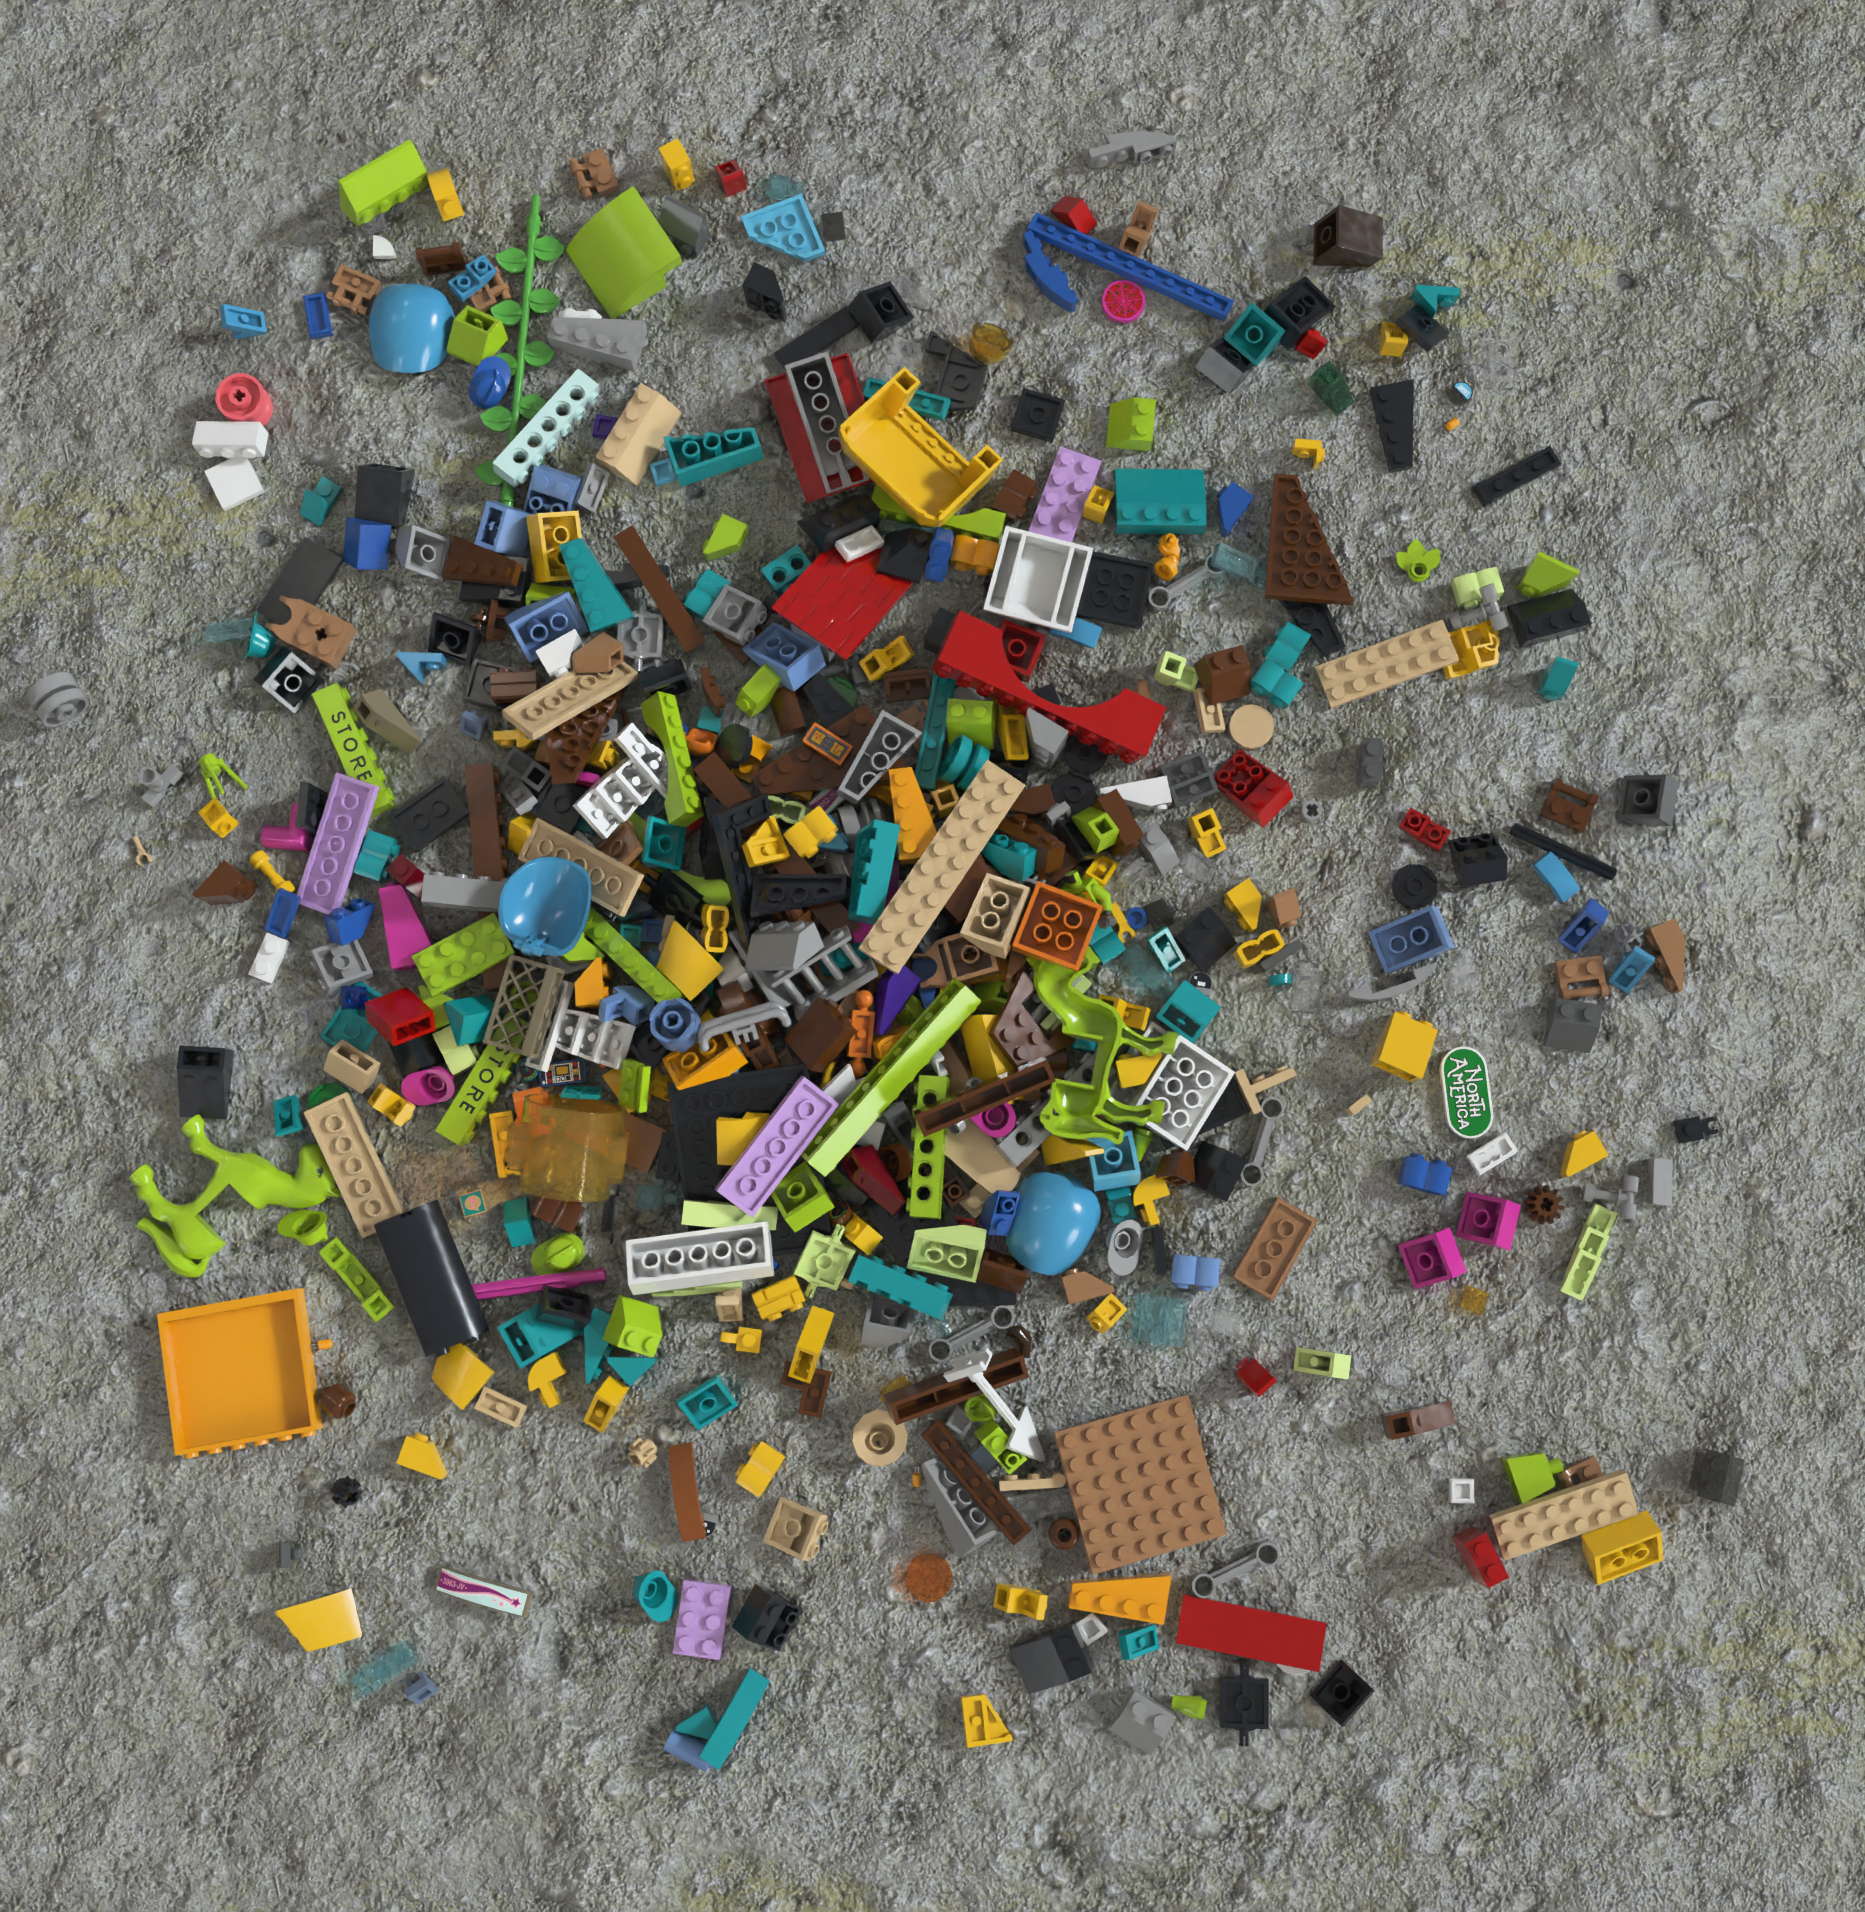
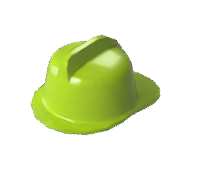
(305, 1226)
(558, 1254)

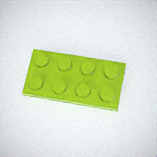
(463, 955)

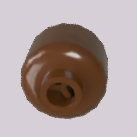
(338, 1401)
(1068, 1540)

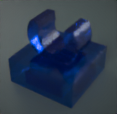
(354, 997)

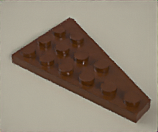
(1298, 554)
(810, 771)

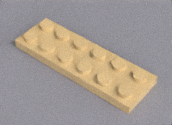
(1386, 664)
(565, 699)
(611, 881)
(353, 1163)
(1563, 1514)

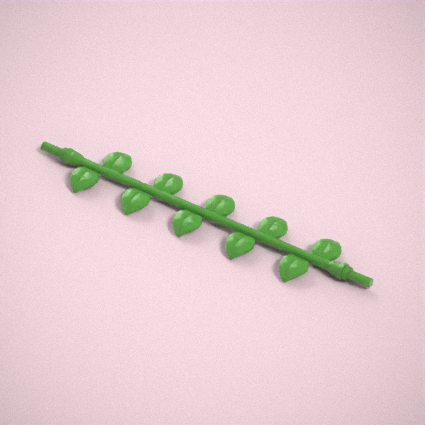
(535, 353)

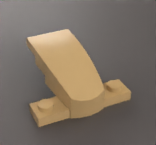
(977, 1158)

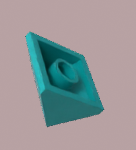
(1255, 334)
(663, 845)
(469, 1018)
(707, 1402)

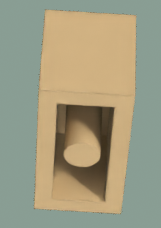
(351, 1066)

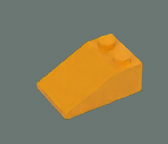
(699, 1067)

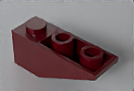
(872, 1177)

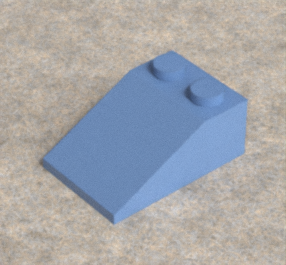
(544, 622)
(786, 654)
(1411, 939)

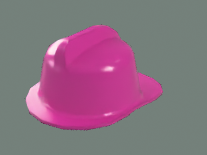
(428, 1086)
(996, 1121)

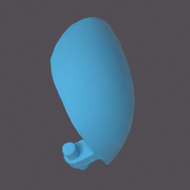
(410, 327)
(545, 906)
(1052, 1222)

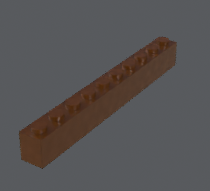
(730, 791)
(487, 843)

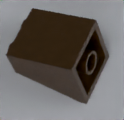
(1348, 238)

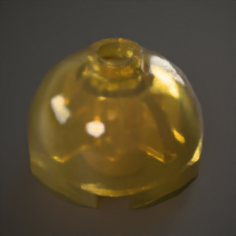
(989, 343)

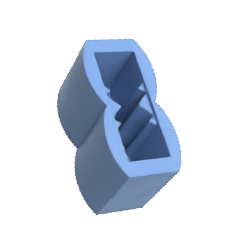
(1194, 1271)

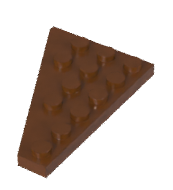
(574, 740)

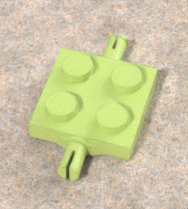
(824, 1260)

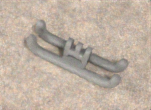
(741, 1023)

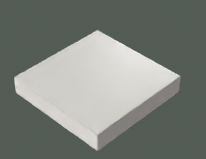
(234, 482)

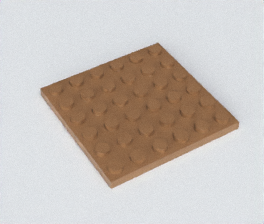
(1139, 1484)

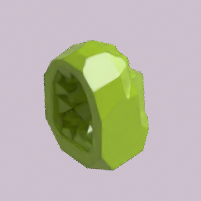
(910, 1012)

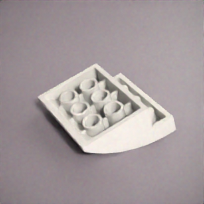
(1187, 1083)

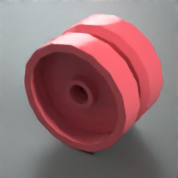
(243, 399)

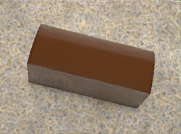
(787, 712)

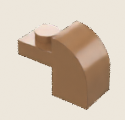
(1139, 229)

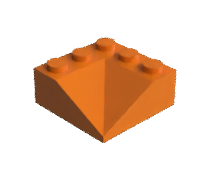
(1057, 927)

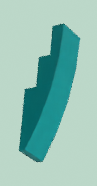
(734, 1718)

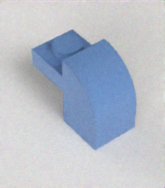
(626, 1002)

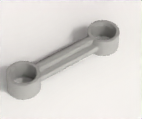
(1183, 585)
(1261, 1141)
(971, 1333)
(1235, 1569)

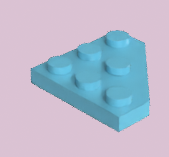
(785, 228)

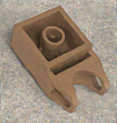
(308, 626)
(951, 962)

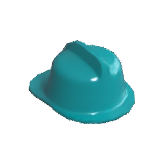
(261, 641)
(655, 1595)

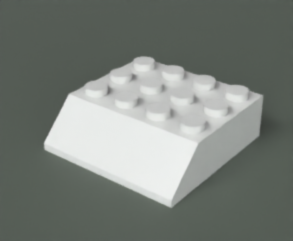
(1038, 579)

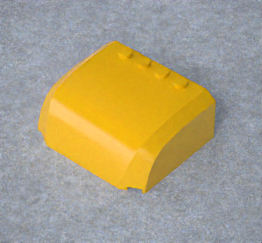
(911, 457)

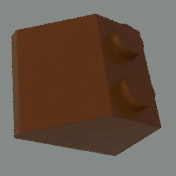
(1224, 675)
(226, 886)

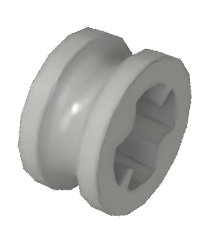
(1318, 812)

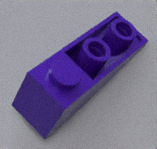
(891, 995)

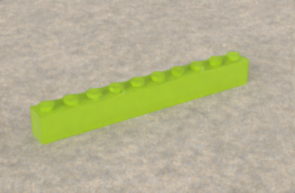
(890, 1076)

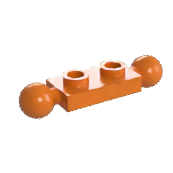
(861, 1043)

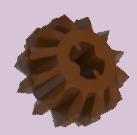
(1549, 1211)

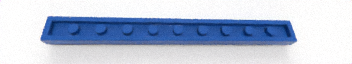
(1130, 267)

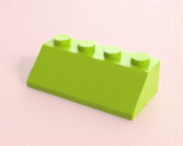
(382, 183)

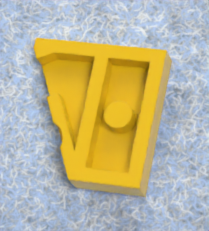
(765, 844)
(982, 1722)

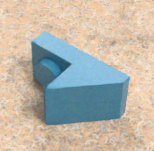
(242, 321)
(417, 661)
(1631, 969)

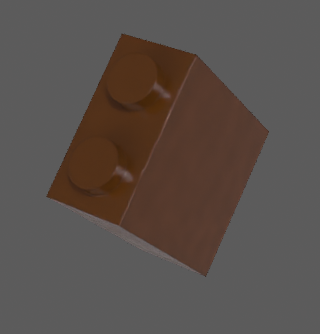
(1129, 830)
(820, 1034)

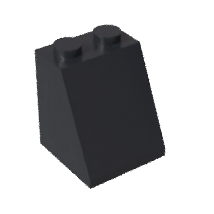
(383, 493)

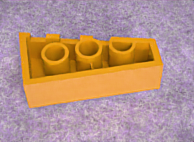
(911, 814)
(1130, 1597)

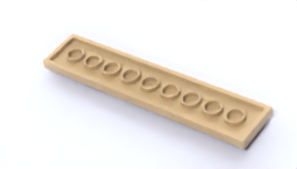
(941, 867)

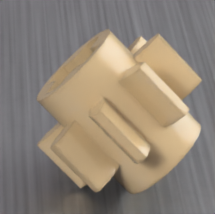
(642, 1452)

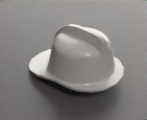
(1124, 1246)

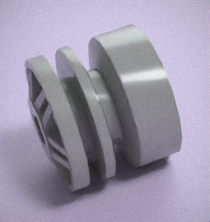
(855, 821)

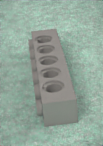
(1016, 1153)

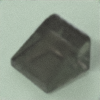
(833, 226)
(1158, 914)

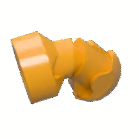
(1166, 567)

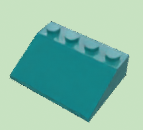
(1160, 501)

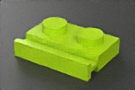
(634, 1085)

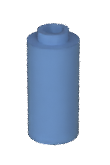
(687, 1749)

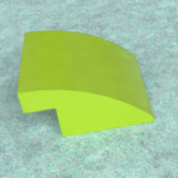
(623, 253)

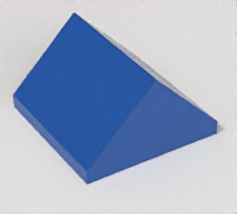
(366, 544)

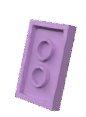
(702, 1619)

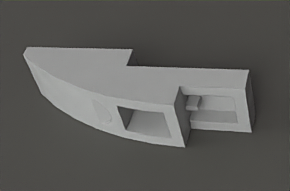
(1139, 145)

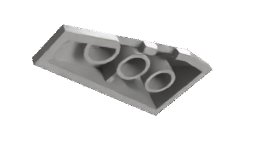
(961, 1516)

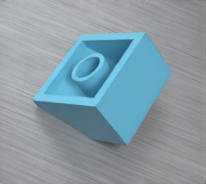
(1116, 1166)

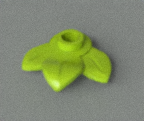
(1418, 558)

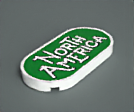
(1466, 1092)

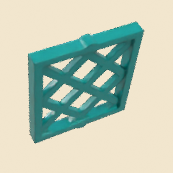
(582, 1092)

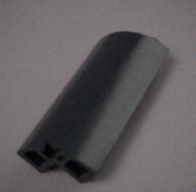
(431, 1278)

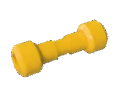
(260, 861)

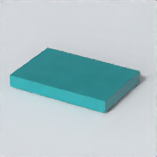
(351, 1025)

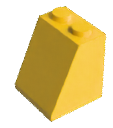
(1404, 1047)

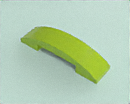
(358, 1278)

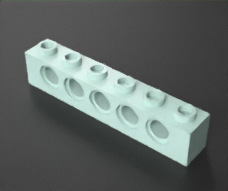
(577, 385)

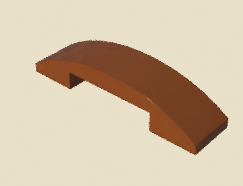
(685, 1492)

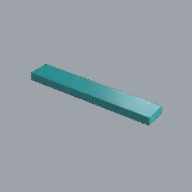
(934, 733)

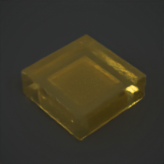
(1473, 1300)

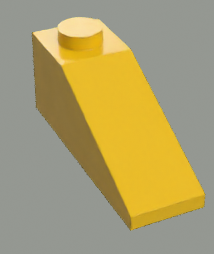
(1063, 1150)

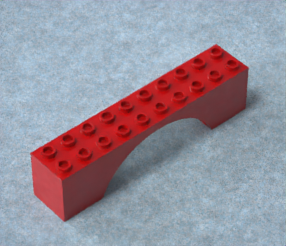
(976, 659)

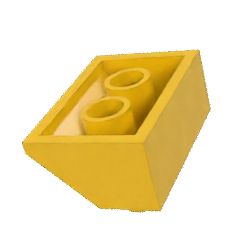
(545, 535)
(1623, 1547)

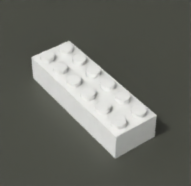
(699, 1258)

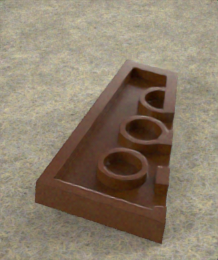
(479, 565)

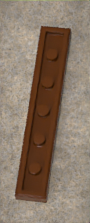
(659, 589)
(976, 1482)

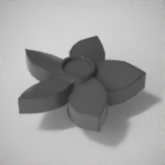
(513, 1085)

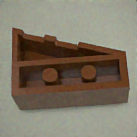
(1049, 849)

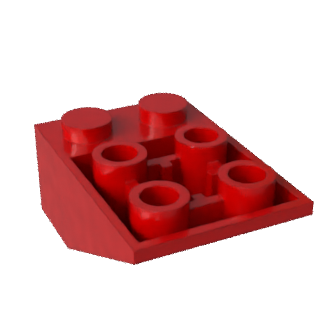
(1253, 788)

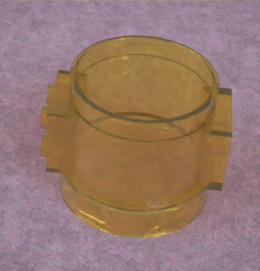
(568, 1147)

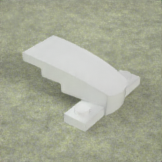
(626, 784)
(583, 1035)

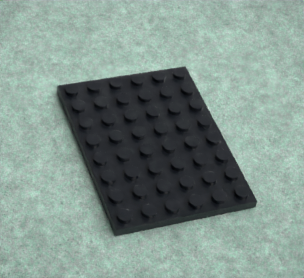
(695, 1132)

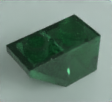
(1331, 388)

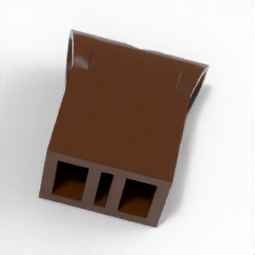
(966, 892)

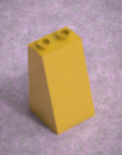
(983, 1053)

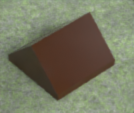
(1002, 1271)

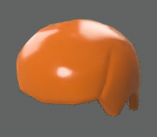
(700, 742)

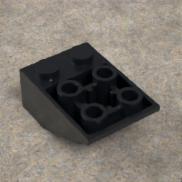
(204, 1081)

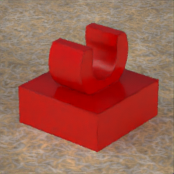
(1311, 343)

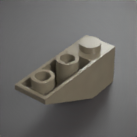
(383, 717)

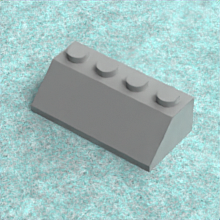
(776, 994)

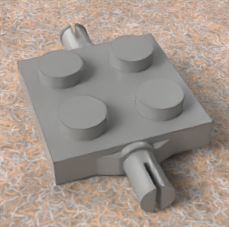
(642, 636)

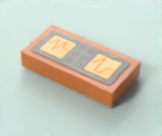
(827, 744)

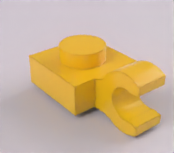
(1121, 922)
(747, 1339)

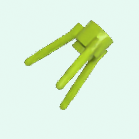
(211, 768)

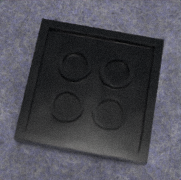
(1115, 590)
(900, 1228)

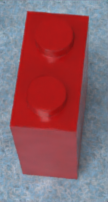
(400, 1016)
(1480, 1557)

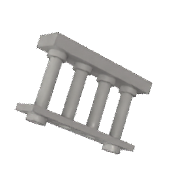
(842, 985)

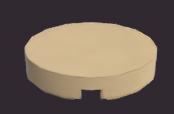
(1251, 726)

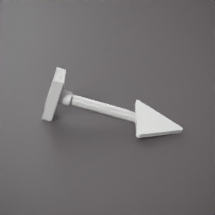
(844, 1082)
(1023, 1435)

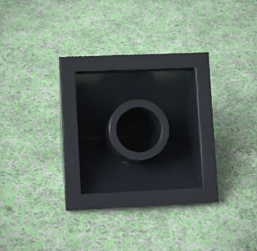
(453, 639)
(417, 1054)
(563, 1308)
(1342, 1693)

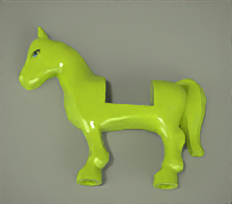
(1100, 1023)
(248, 1174)

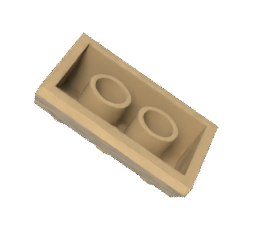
(996, 915)

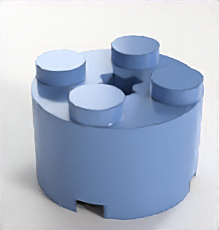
(675, 1024)

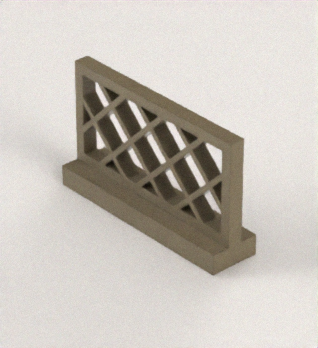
(539, 1016)

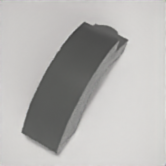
(901, 1123)

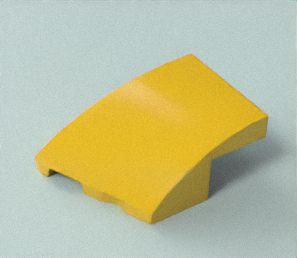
(1475, 648)
(686, 962)
(736, 1134)
(461, 1374)
(322, 1620)

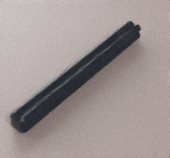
(1563, 851)

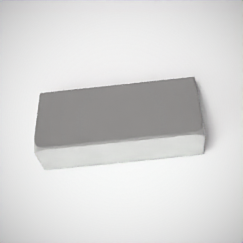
(1660, 1181)

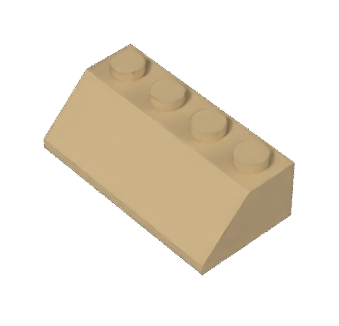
(638, 435)

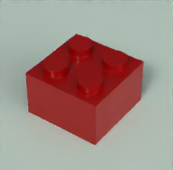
(1021, 648)

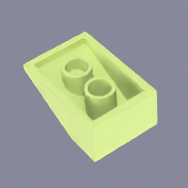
(948, 1251)

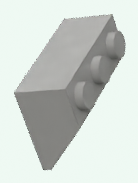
(1044, 739)
(782, 945)

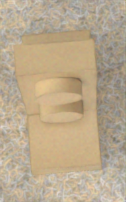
(1259, 1084)
(730, 1305)

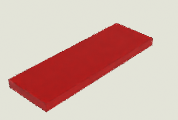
(1251, 1632)

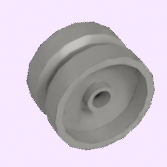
(57, 699)

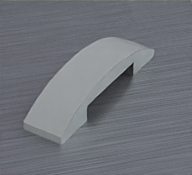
(1366, 995)

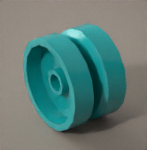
(963, 762)

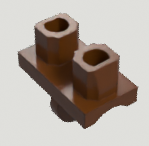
(491, 632)

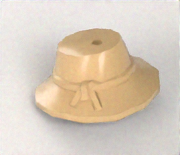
(880, 1428)

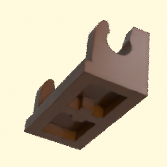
(907, 685)

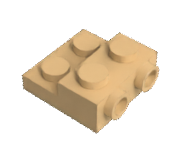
(796, 1529)

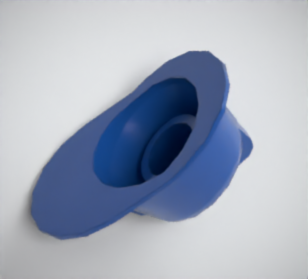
(489, 382)

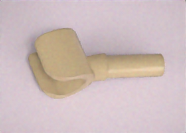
(141, 851)

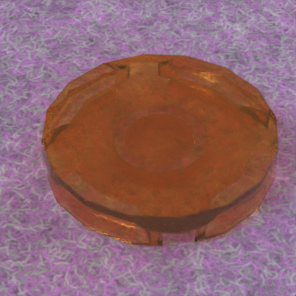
(928, 1577)

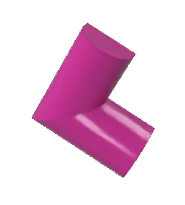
(286, 837)

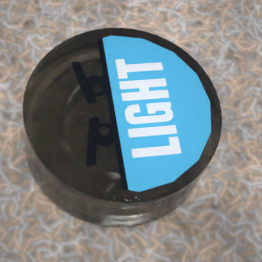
(1460, 393)

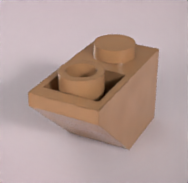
(598, 655)

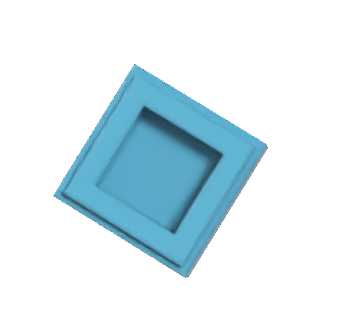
(663, 472)

